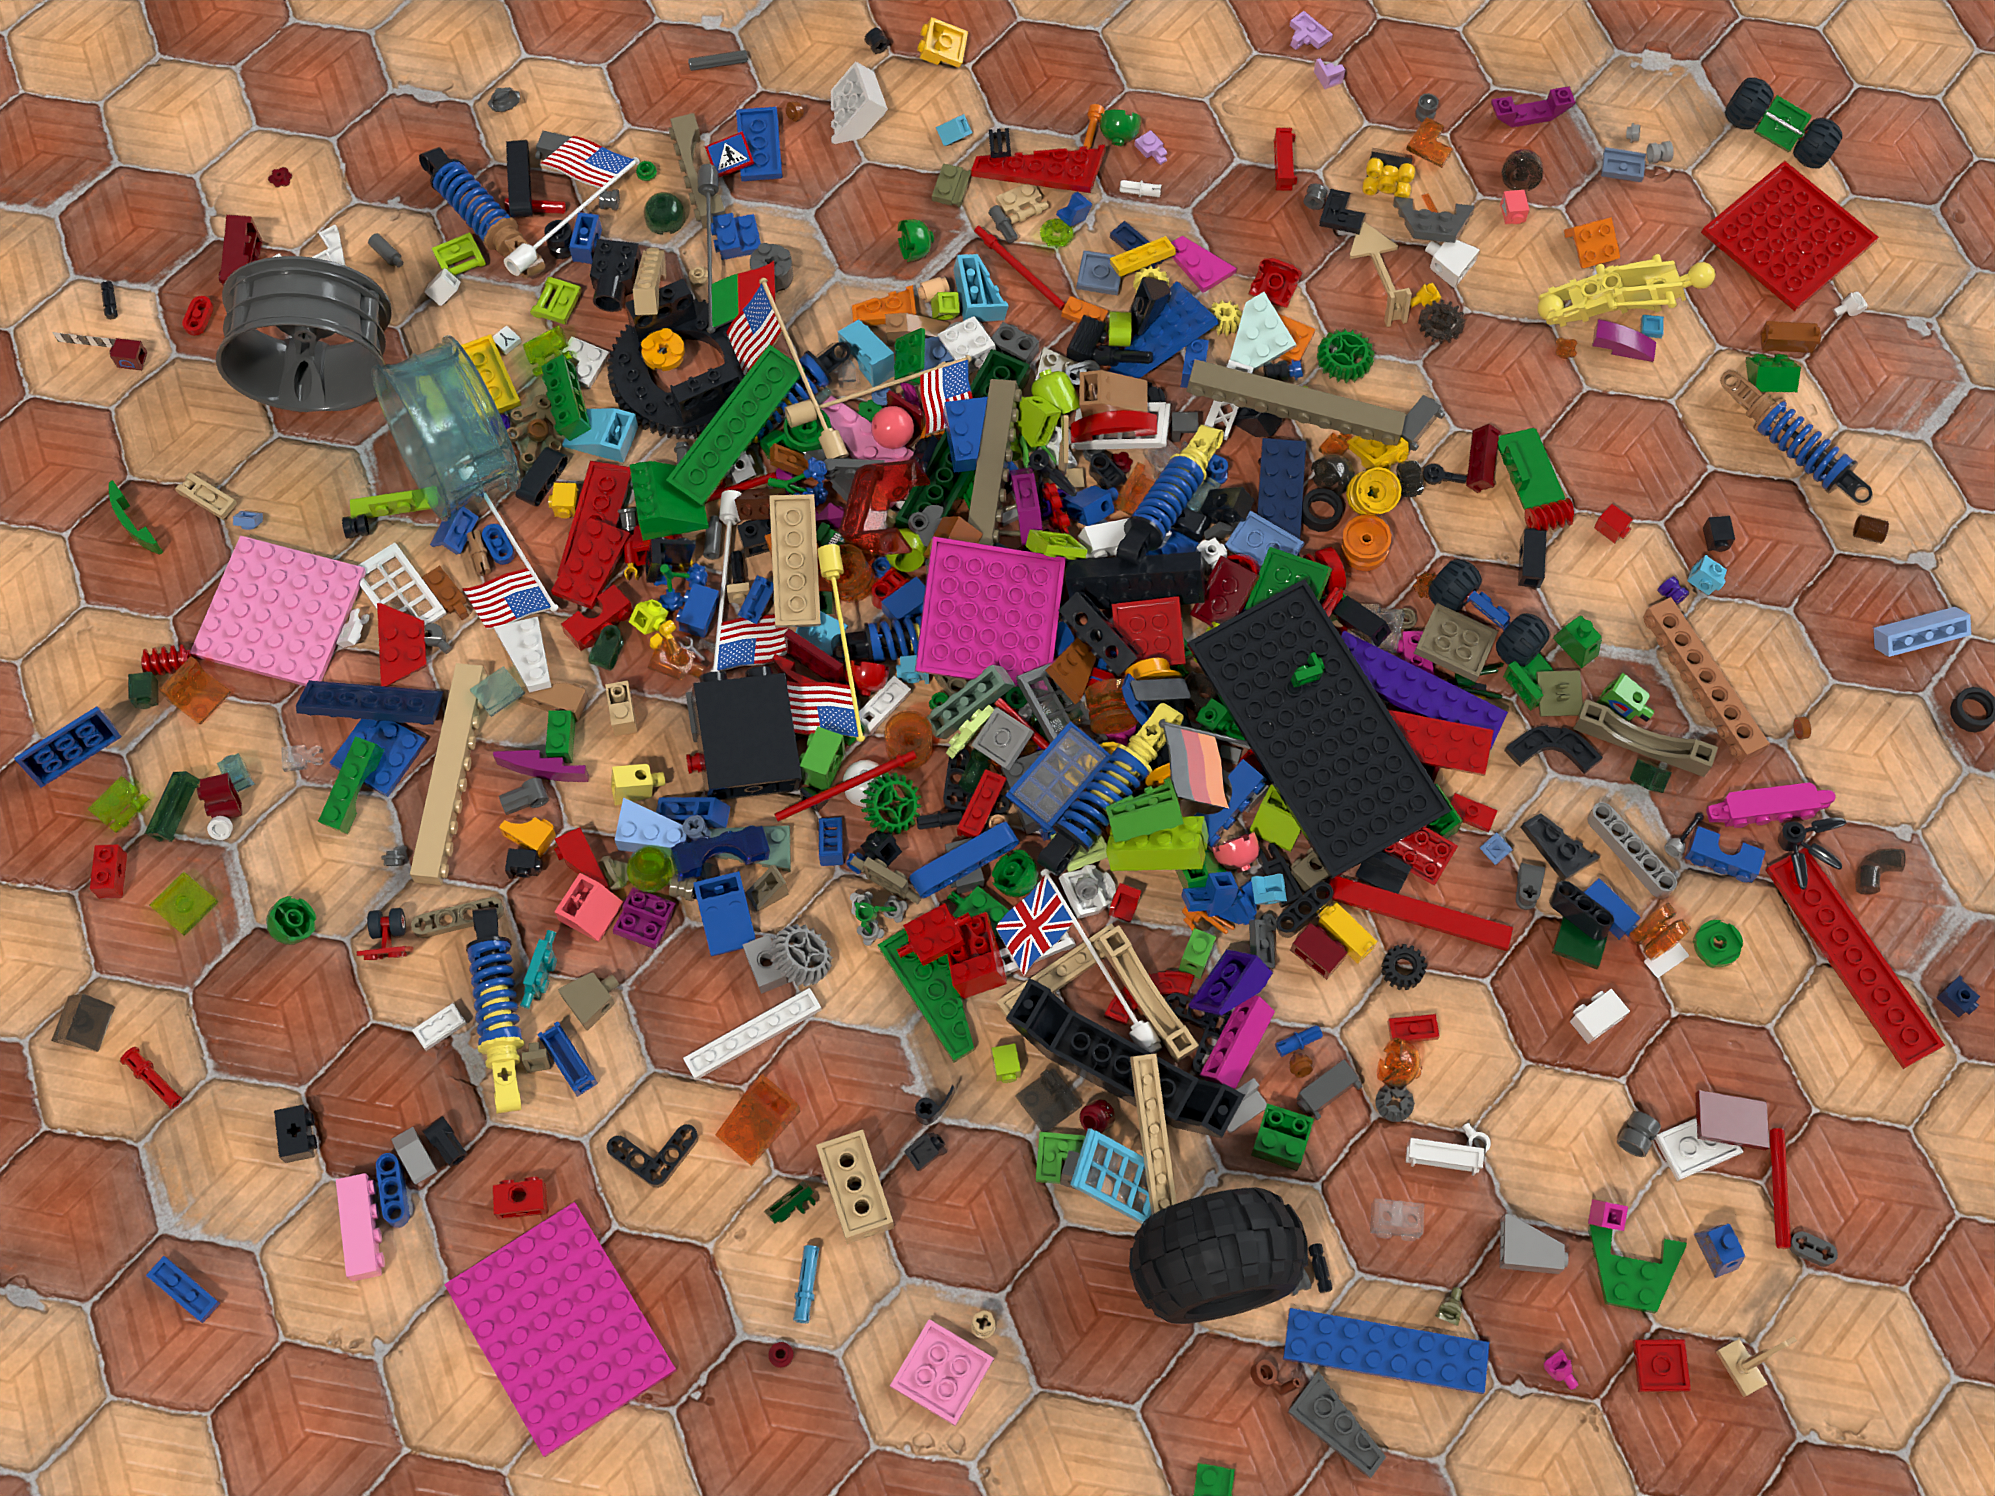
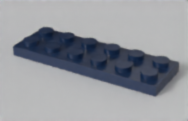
(1282, 483)
(370, 702)

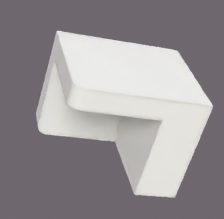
(442, 287)

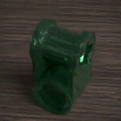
(606, 651)

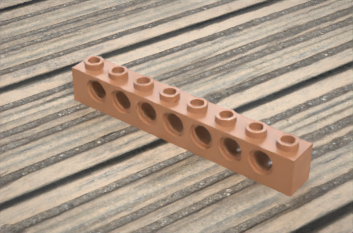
(1716, 686)

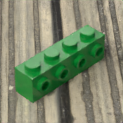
(565, 398)

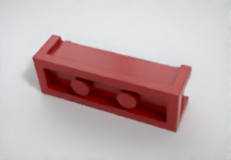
(1284, 159)
(981, 804)

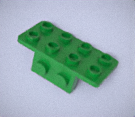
(1529, 468)

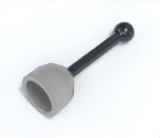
(1676, 846)

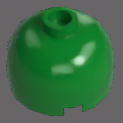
(1119, 127)
(915, 239)
(1015, 874)
(290, 920)

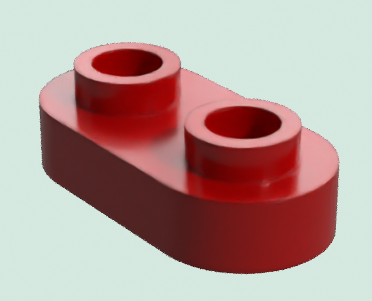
(196, 316)

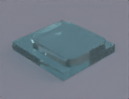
(497, 691)

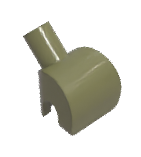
(1451, 1307)

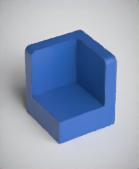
(1076, 210)

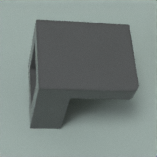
(1183, 423)

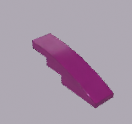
(533, 764)

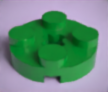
(1712, 955)

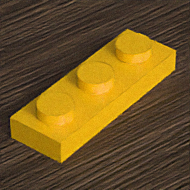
(1142, 256)

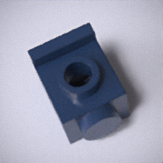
(1959, 997)

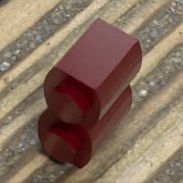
(220, 796)

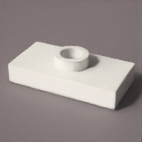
(439, 1026)

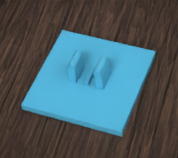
(823, 634)

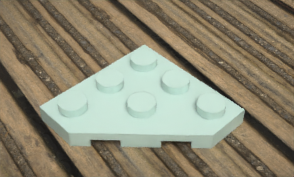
(1260, 334)

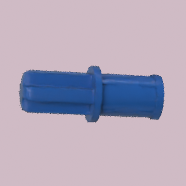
(1298, 1040)

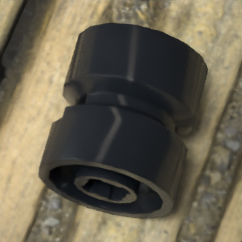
(559, 241)

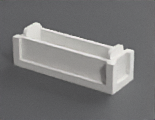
(1444, 1155)

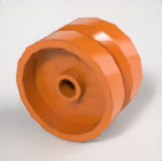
(1366, 542)

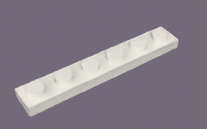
(752, 1034)

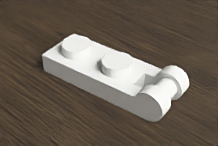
(883, 704)

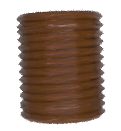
(1871, 529)

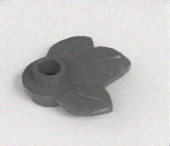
(931, 518)

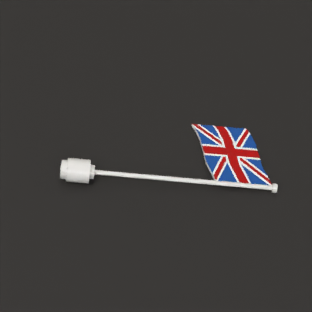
(1039, 924)

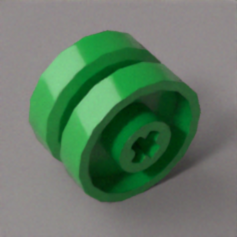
(806, 436)

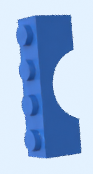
(1245, 783)

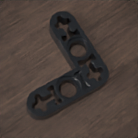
(957, 791)
(1206, 1023)
(650, 1164)

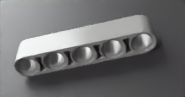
(1634, 862)

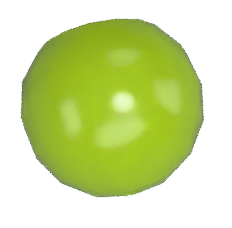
(909, 561)

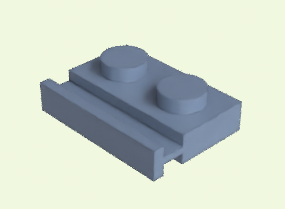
(1623, 164)

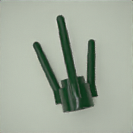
(1465, 683)

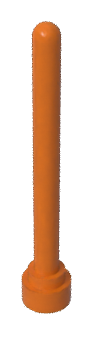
(1094, 116)

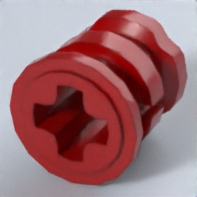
(693, 763)

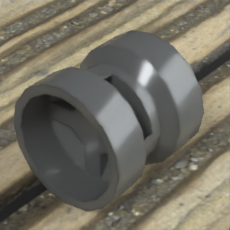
(1426, 107)

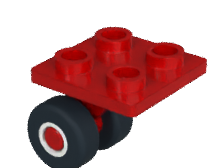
(382, 927)

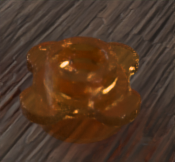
(1563, 352)

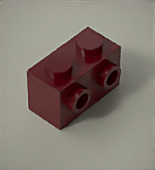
(1319, 950)

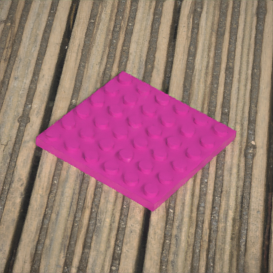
(988, 610)

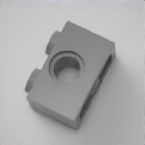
(756, 953)

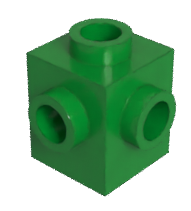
(1214, 718)

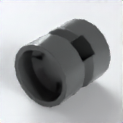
(1639, 1132)

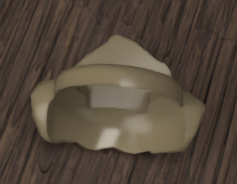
(615, 872)

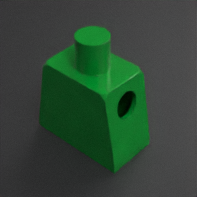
(1580, 641)

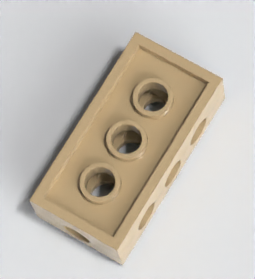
(846, 1201)

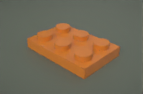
(1301, 335)

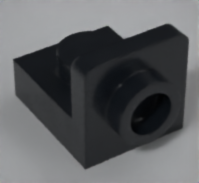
(925, 1150)

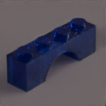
(746, 844)

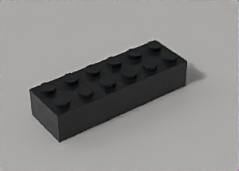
(1157, 577)

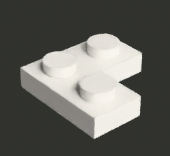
(589, 360)

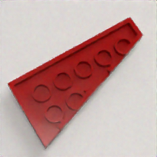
(1045, 168)

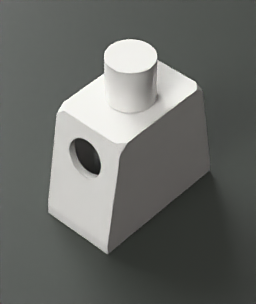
(1452, 260)

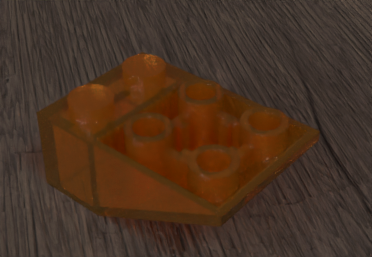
(758, 1119)

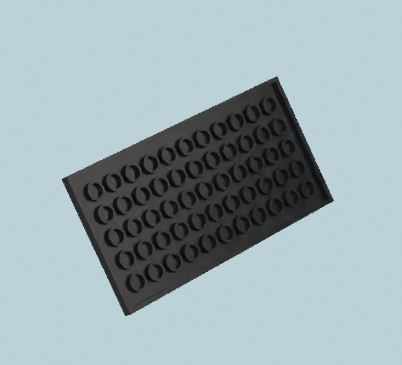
(1324, 742)

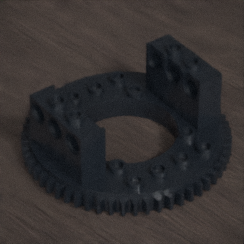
(690, 403)

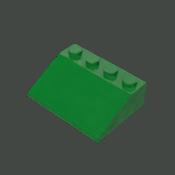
(659, 506)

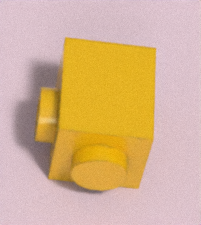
(564, 499)

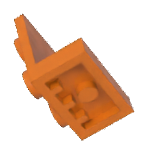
(1595, 242)

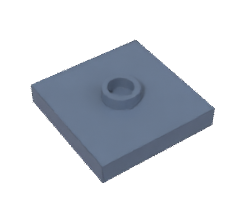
(1097, 274)

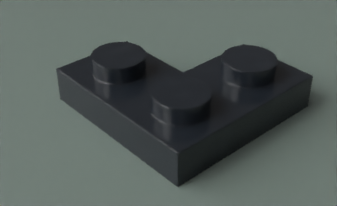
(1337, 216)

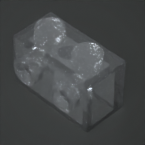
(1397, 1219)

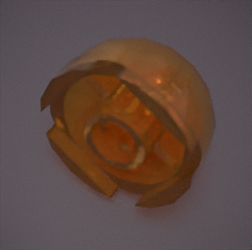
(1400, 1064)

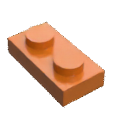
(1076, 308)

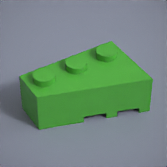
(1146, 813)

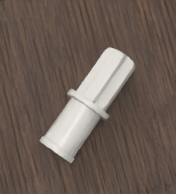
(1140, 188)

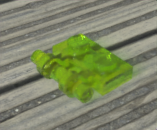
(544, 346)
(115, 800)

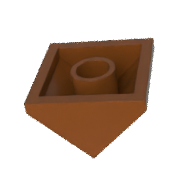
(955, 529)

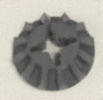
(1390, 1112)

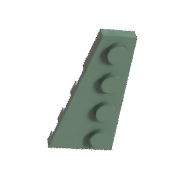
(778, 842)

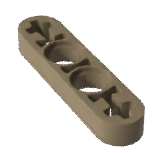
(456, 913)

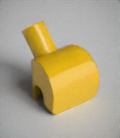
(1426, 295)

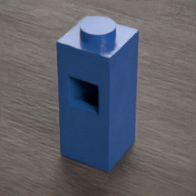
(1624, 917)

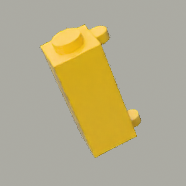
(1346, 930)

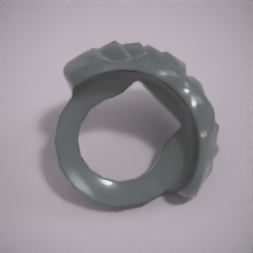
(504, 99)

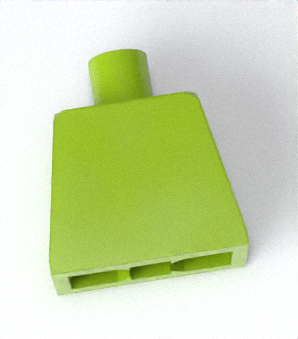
(1036, 420)

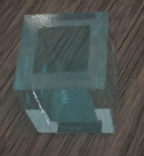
(237, 770)

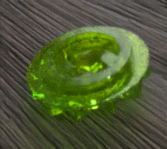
(1058, 226)

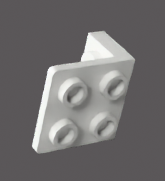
(968, 339)

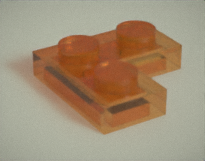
(1425, 144)

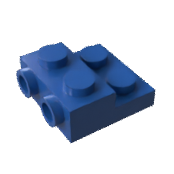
(735, 235)

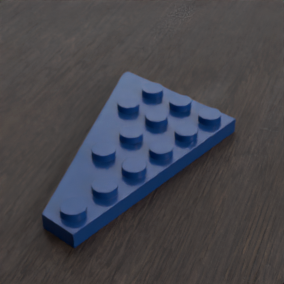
(1176, 327)

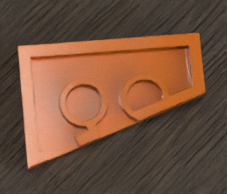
(874, 310)

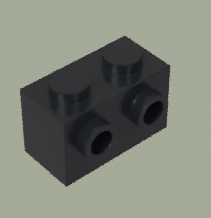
(753, 536)

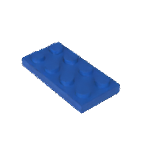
(762, 137)

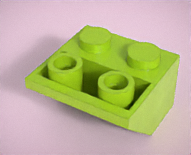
(1275, 822)

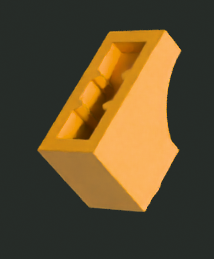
(531, 835)

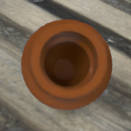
(1300, 1065)

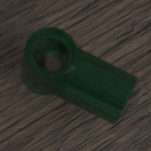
(974, 771)

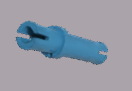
(805, 1295)

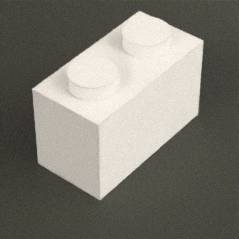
(1599, 1016)

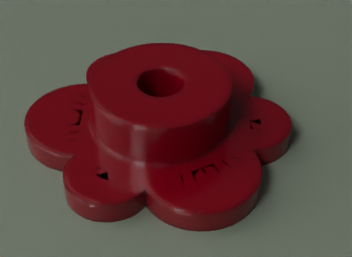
(280, 177)
(1122, 461)

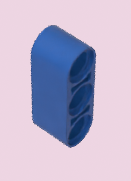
(399, 1199)

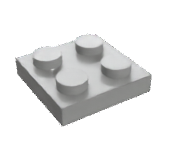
(1002, 738)

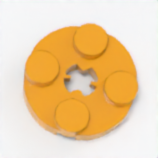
(663, 339)

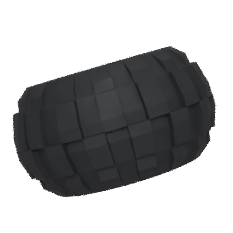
(1218, 1255)

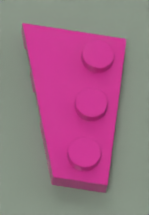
(1201, 265)

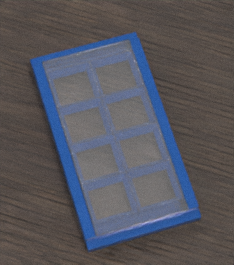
(1058, 776)

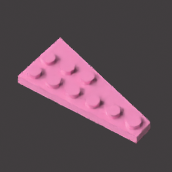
(858, 436)

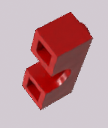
(585, 631)

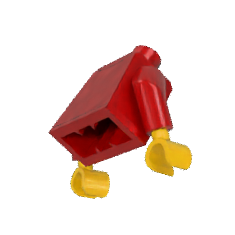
(636, 550)

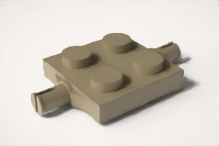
(891, 881)

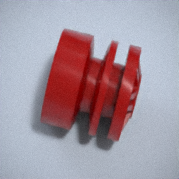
(1330, 558)

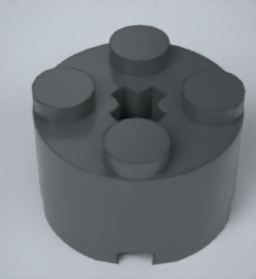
(768, 253)

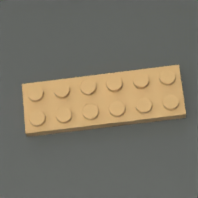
(794, 561)

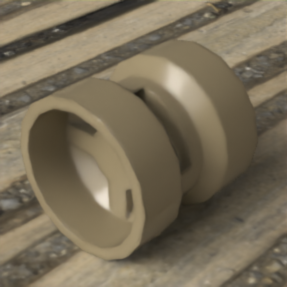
(684, 888)

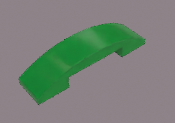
(142, 536)

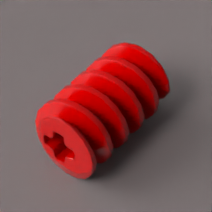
(1550, 515)
(164, 661)

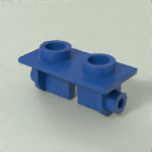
(756, 599)

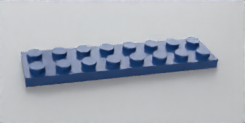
(1386, 1351)

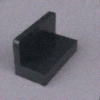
(1384, 872)

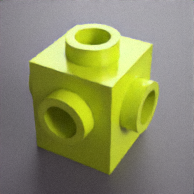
(648, 616)

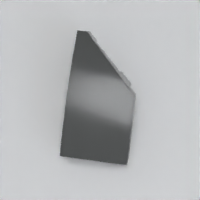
(1220, 531)

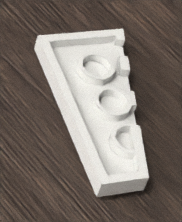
(527, 652)

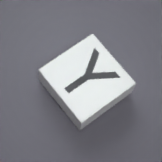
(506, 340)

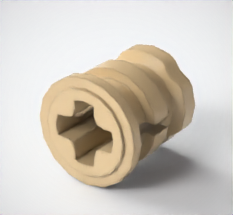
(988, 1331)

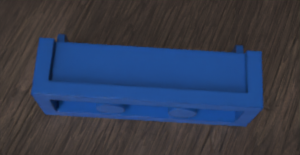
(567, 1059)

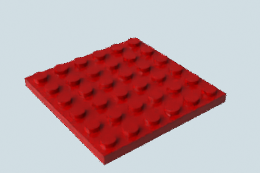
(1789, 235)

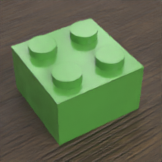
(822, 758)

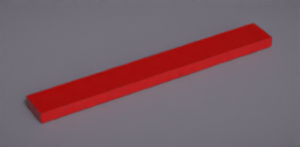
(1421, 913)

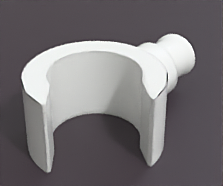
(1472, 1134)

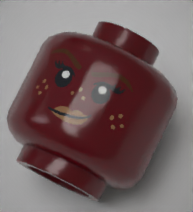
(1097, 1116)

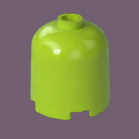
(1057, 390)

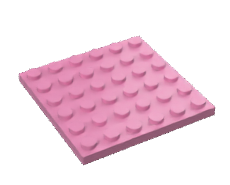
(278, 612)

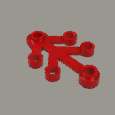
(1058, 518)

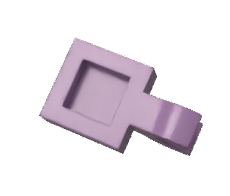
(1151, 145)

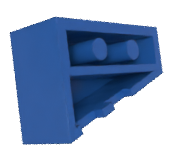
(964, 430)

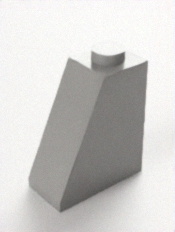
(1529, 1249)

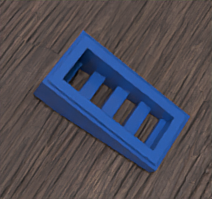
(830, 855)

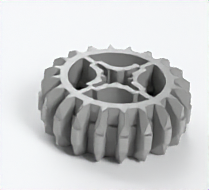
(795, 958)

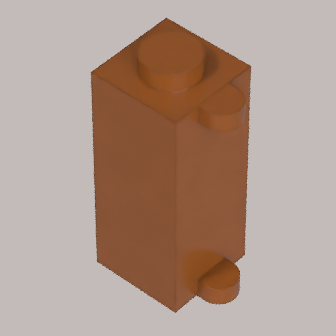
(1790, 336)

